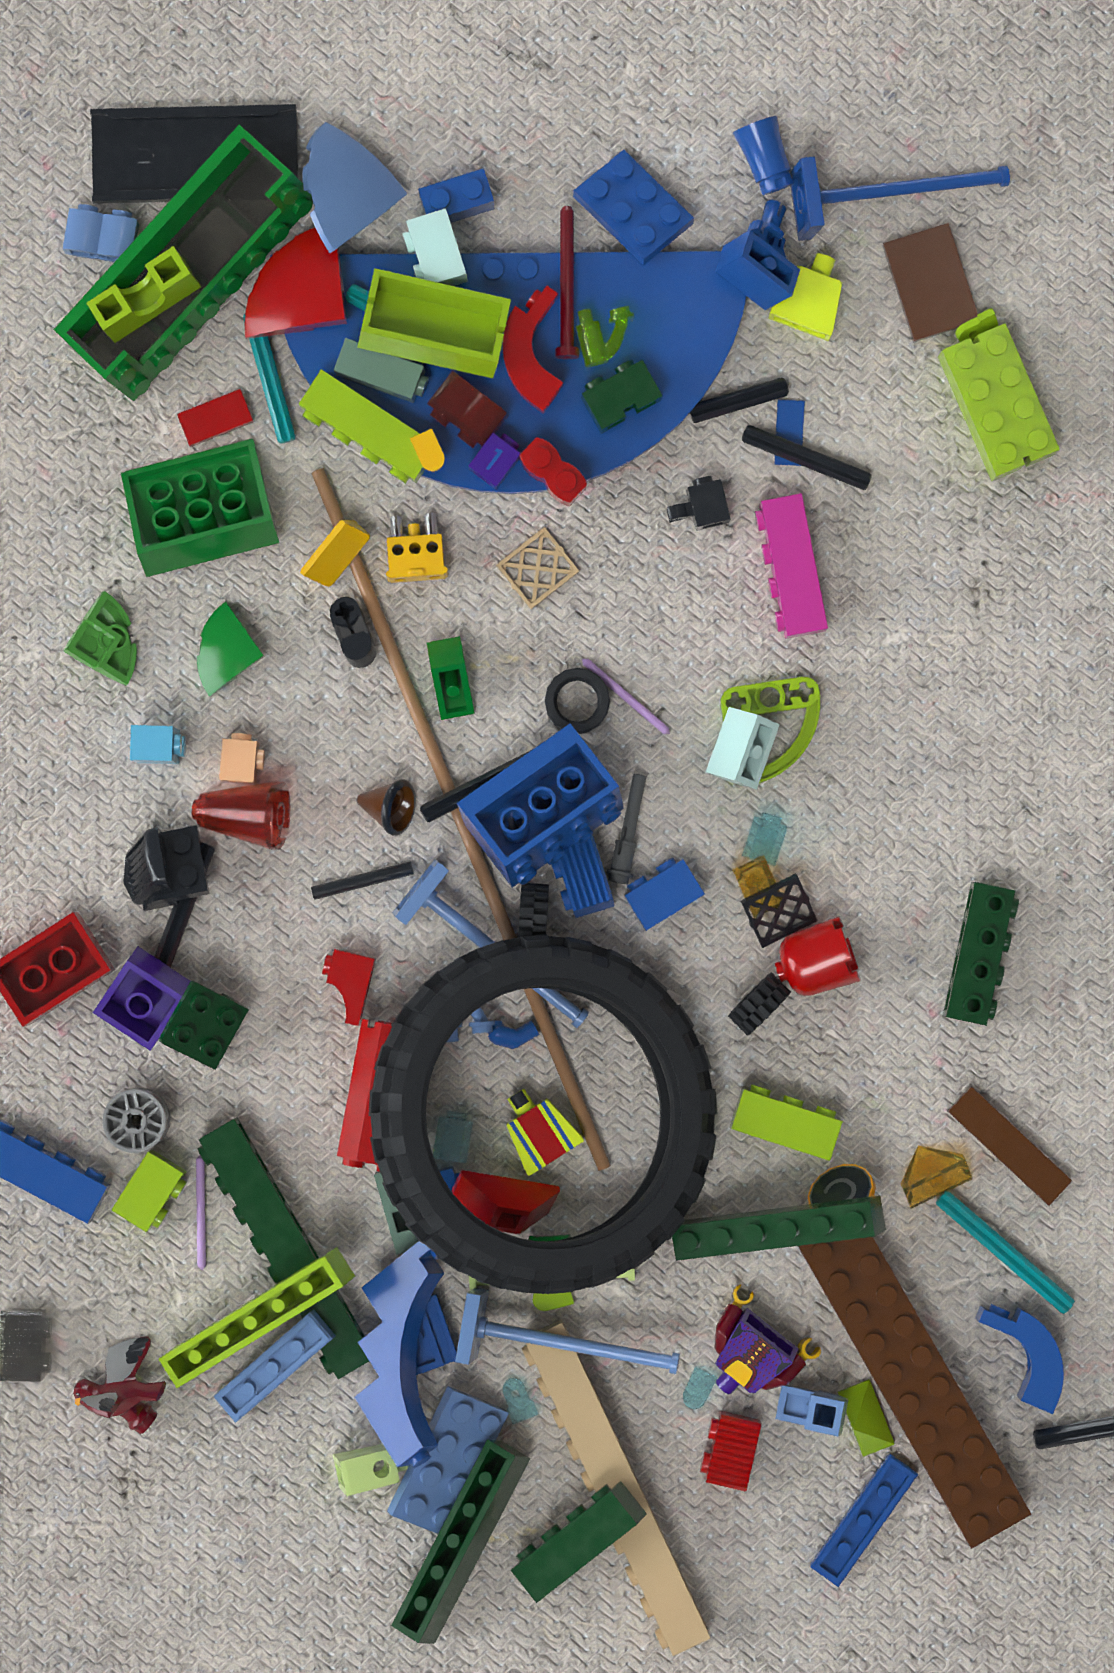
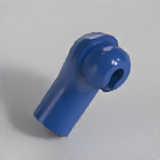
(510, 1037)

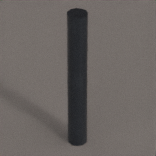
(362, 880)

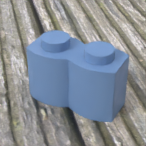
(98, 234)

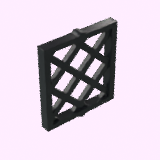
(790, 928)

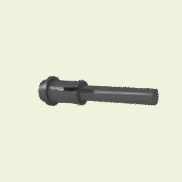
(625, 847)

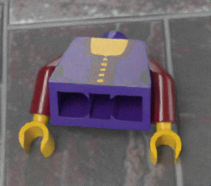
(755, 1352)

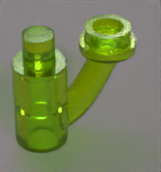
(590, 336)

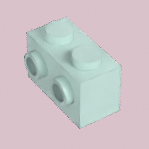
(435, 249)
(742, 744)

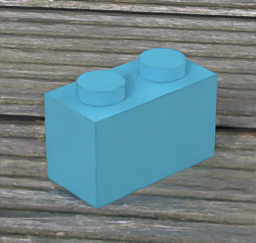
(156, 744)

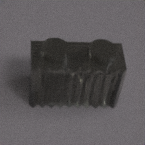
(23, 1344)

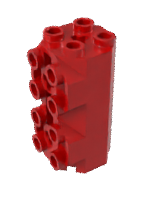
(356, 1127)

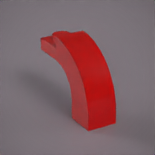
(524, 371)

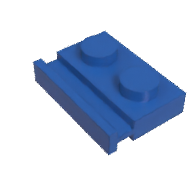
(434, 1340)

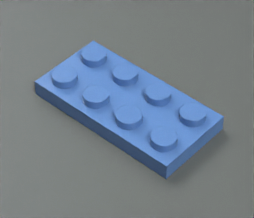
(461, 1430)

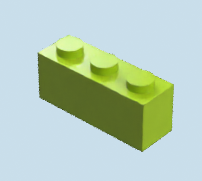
(786, 1122)

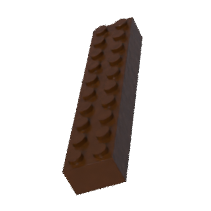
(917, 1386)

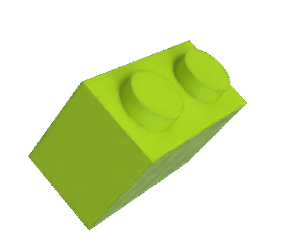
(149, 1191)

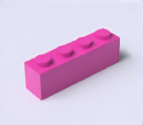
(792, 566)

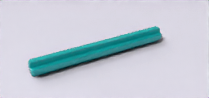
(1005, 1252)

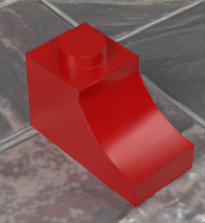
(352, 977)

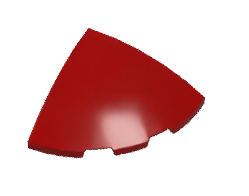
(297, 290)

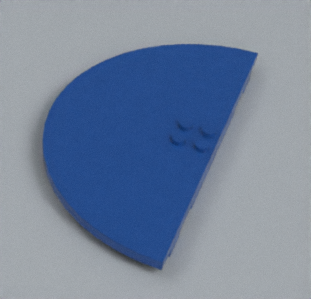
(679, 330)

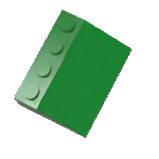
(199, 508)

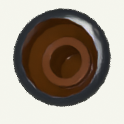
(390, 805)

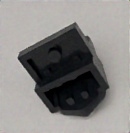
(165, 868)

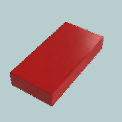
(215, 418)

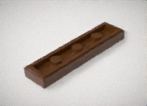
(1009, 1146)

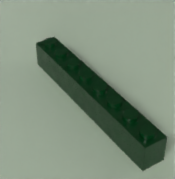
(278, 1235)

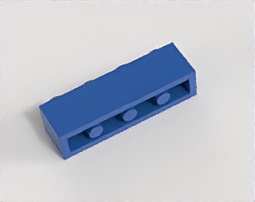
(50, 1175)

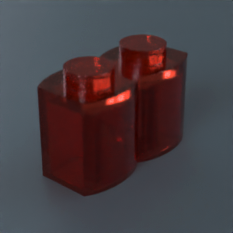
(467, 410)

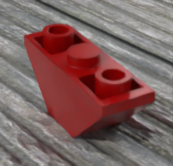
(503, 1201)

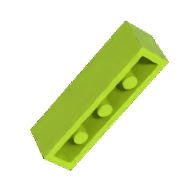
(364, 424)

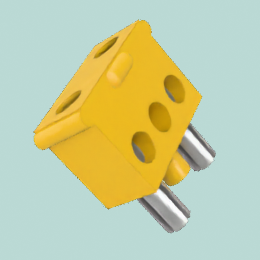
(419, 566)

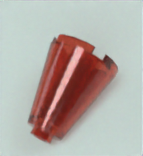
(246, 813)

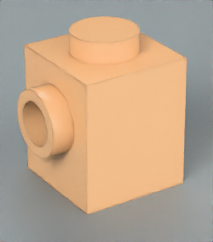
(241, 759)

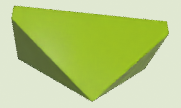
(866, 1418)

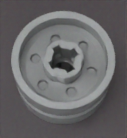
(119, 1115)

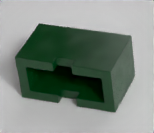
(613, 397)

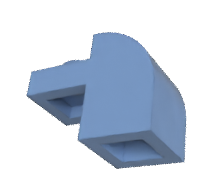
(814, 1409)

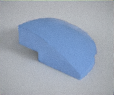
(346, 186)

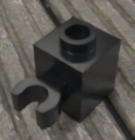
(705, 504)

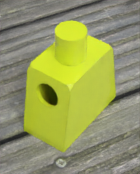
(813, 301)

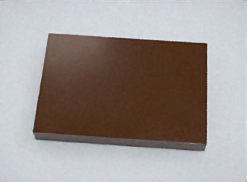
(930, 282)

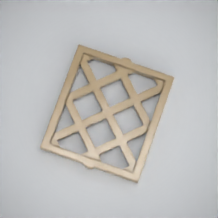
(516, 585)

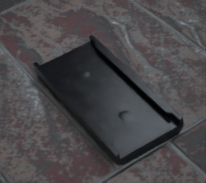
(156, 150)

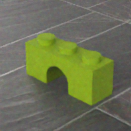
(127, 309)

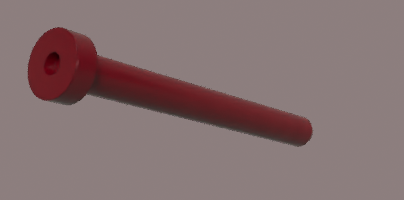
(567, 348)

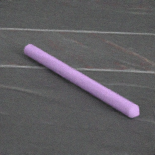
(626, 697)
(201, 1228)

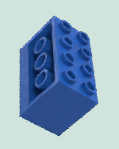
(541, 806)

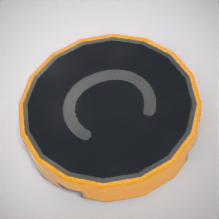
(842, 1183)

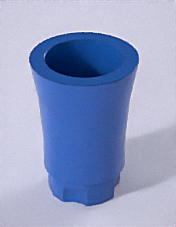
(765, 154)

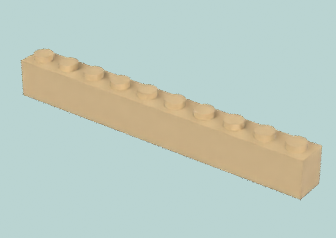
(606, 1463)

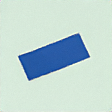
(789, 425)

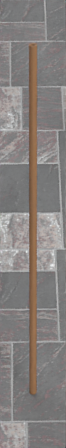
(471, 845)

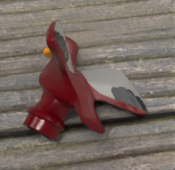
(121, 1392)

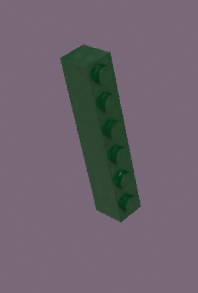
(779, 1228)
(460, 1542)

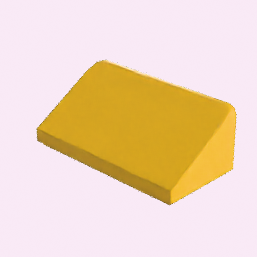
(335, 552)

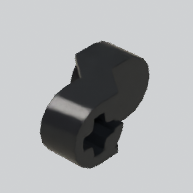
(356, 647)

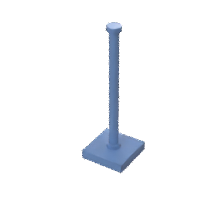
(424, 895)
(476, 1326)

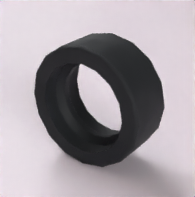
(591, 679)

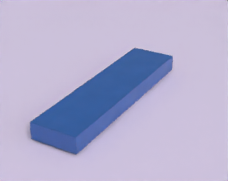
(863, 1519)

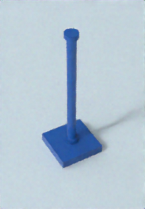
(808, 196)

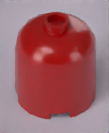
(817, 959)

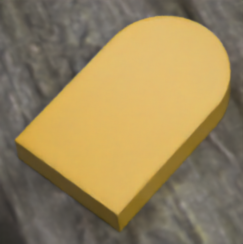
(428, 450)

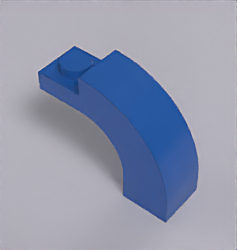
(1044, 1361)

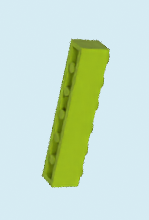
(257, 1317)

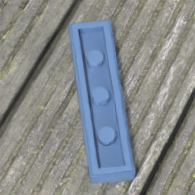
(274, 1366)

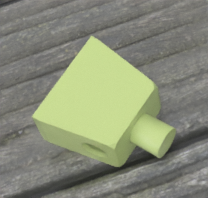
(356, 1470)

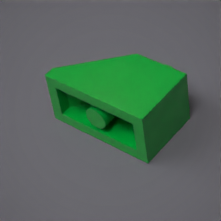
(450, 678)

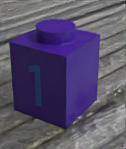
(495, 460)

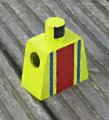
(540, 1132)

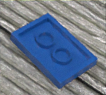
(633, 207)

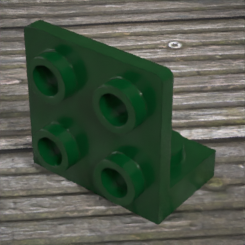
(203, 1024)

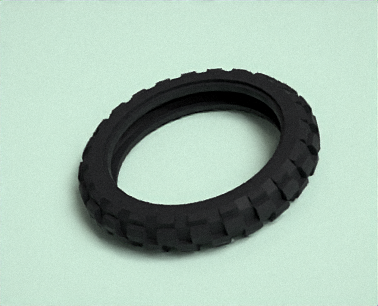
(403, 1144)

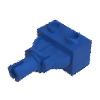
(758, 262)

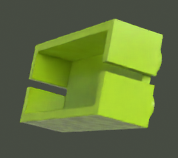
(434, 323)
(998, 402)

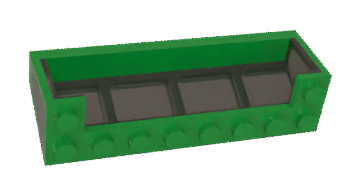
(222, 228)

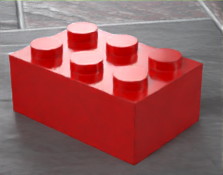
(52, 969)

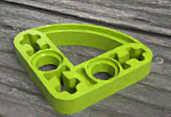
(751, 694)

